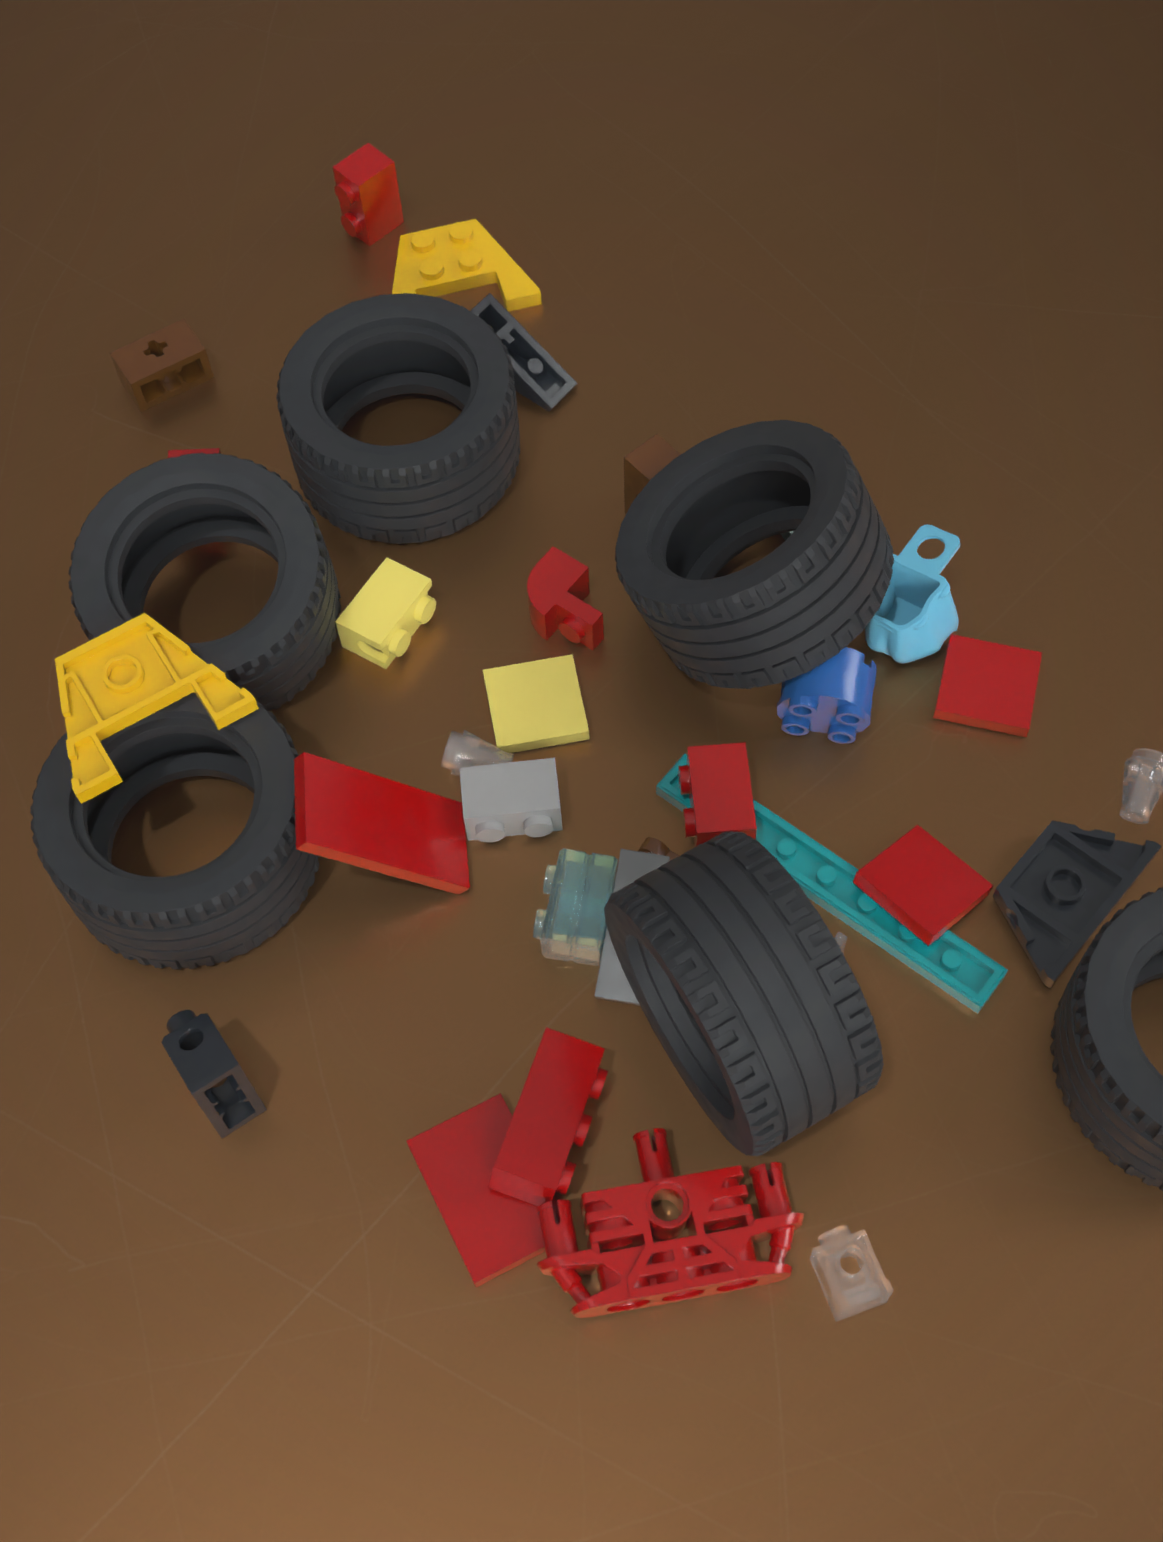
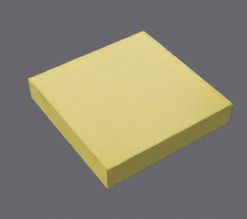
(536, 704)

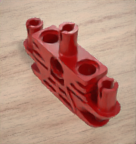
(645, 1274)

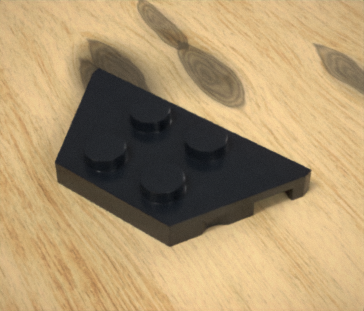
(1067, 891)

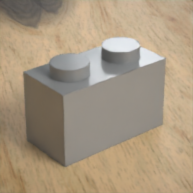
(510, 799)

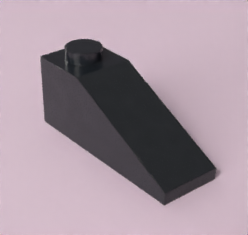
(534, 369)

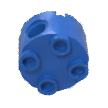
(830, 698)

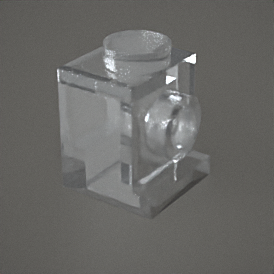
(848, 1292)

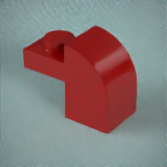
(556, 600)

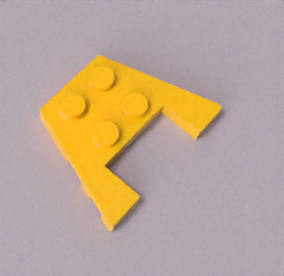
(460, 259)
(126, 679)

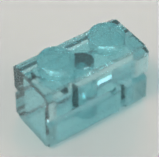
(575, 914)

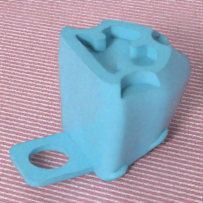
(918, 603)

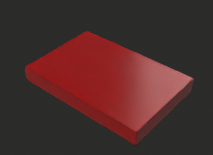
(485, 1224)

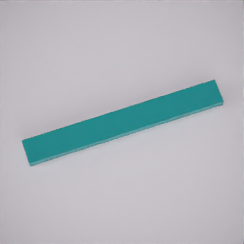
(828, 882)

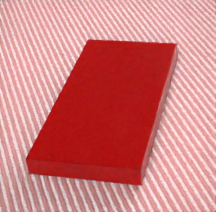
(379, 824)

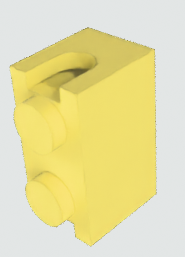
(386, 613)

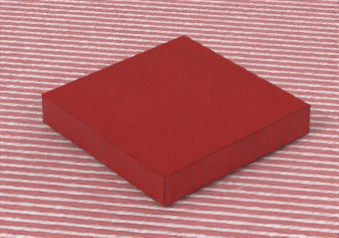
(988, 685)
(922, 884)

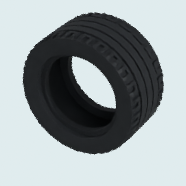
(388, 350)
(201, 502)
(791, 604)
(195, 914)
(745, 991)
(1095, 1047)

